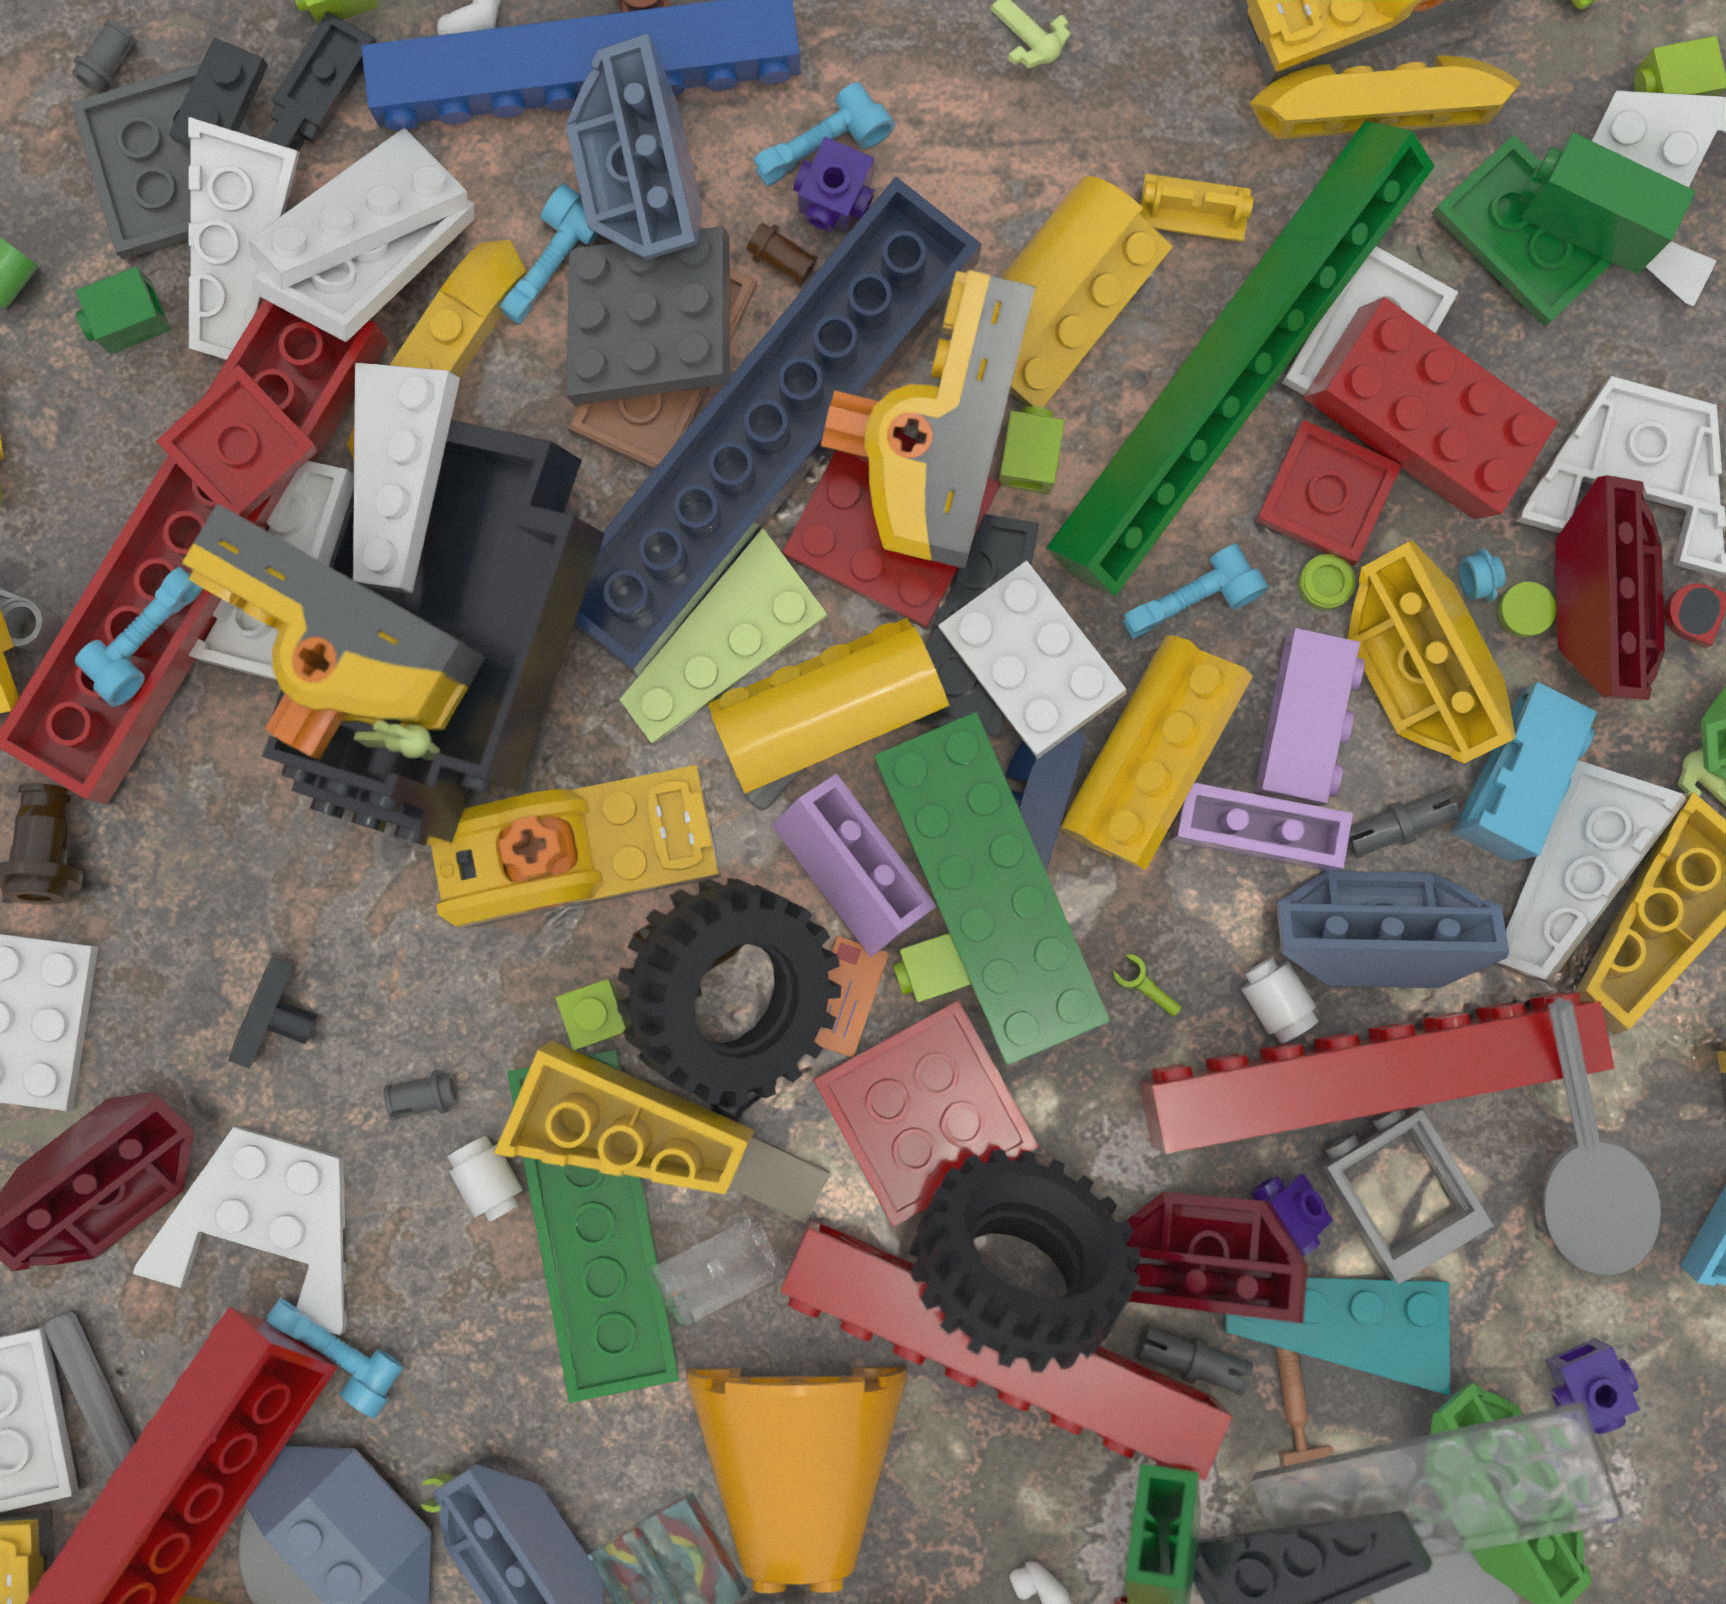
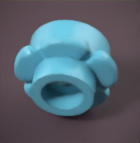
(1481, 575)

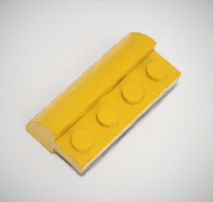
(1084, 272)
(827, 704)
(1155, 752)

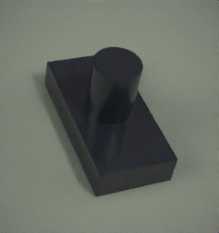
(271, 1014)

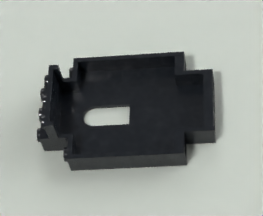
(510, 579)

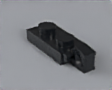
(318, 82)

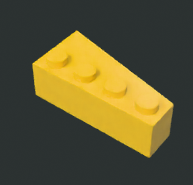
(1665, 918)
(615, 1123)

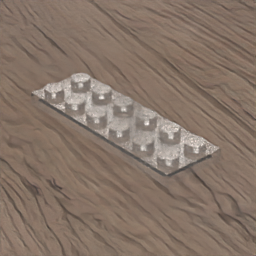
(1459, 1485)

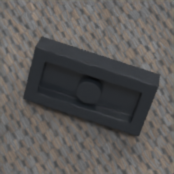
(220, 89)

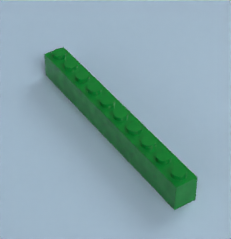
(1241, 356)

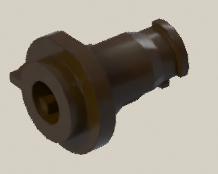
(38, 854)

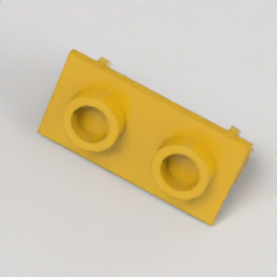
(1196, 207)

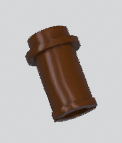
(781, 253)

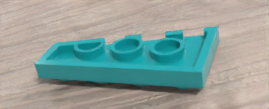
(1367, 1327)

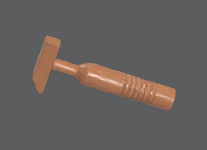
(1296, 1409)

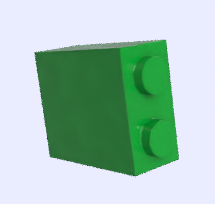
(1605, 203)
(1163, 1536)

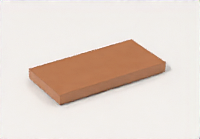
(652, 424)

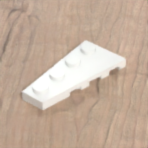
(235, 193)

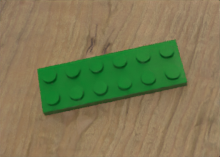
(991, 888)
(597, 1273)

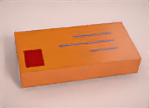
(859, 981)

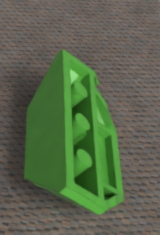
(1538, 1568)

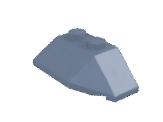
(634, 153)
(1389, 929)
(343, 1527)
(513, 1542)

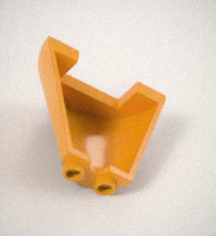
(797, 1466)

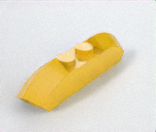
(1409, 97)
(462, 312)

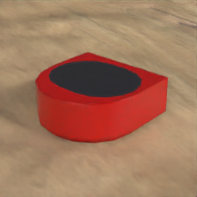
(1695, 613)

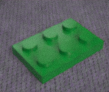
(1527, 260)

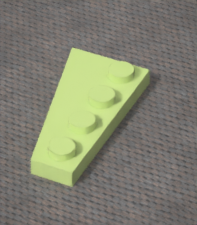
(731, 633)

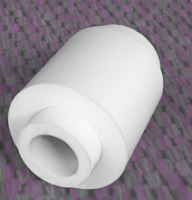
(1279, 999)
(484, 1179)

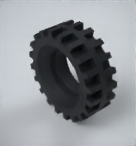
(671, 972)
(1054, 1216)

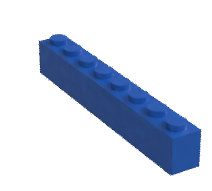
(549, 61)

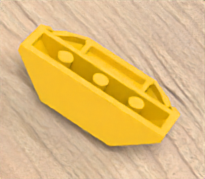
(1428, 657)

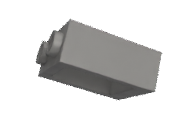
(1436, 1239)

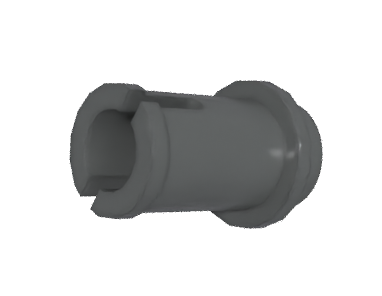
(103, 57)
(421, 1095)

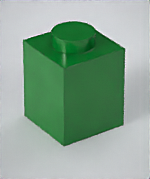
(121, 311)

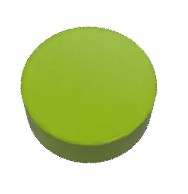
(1326, 582)
(1526, 609)

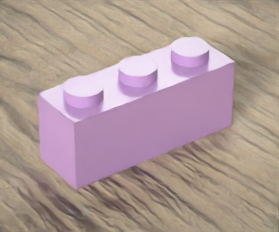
(1309, 718)
(1263, 827)
(853, 864)

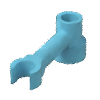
(857, 115)
(566, 215)
(1230, 576)
(110, 666)
(370, 1376)

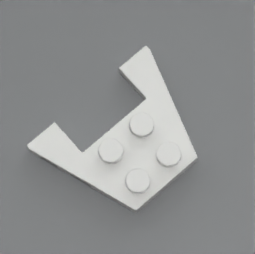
(1671, 138)
(1646, 438)
(269, 1199)

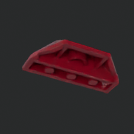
(1611, 590)
(94, 1182)
(1217, 1257)

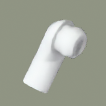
(474, 17)
(1037, 1579)

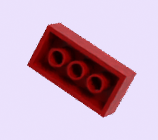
(1430, 409)

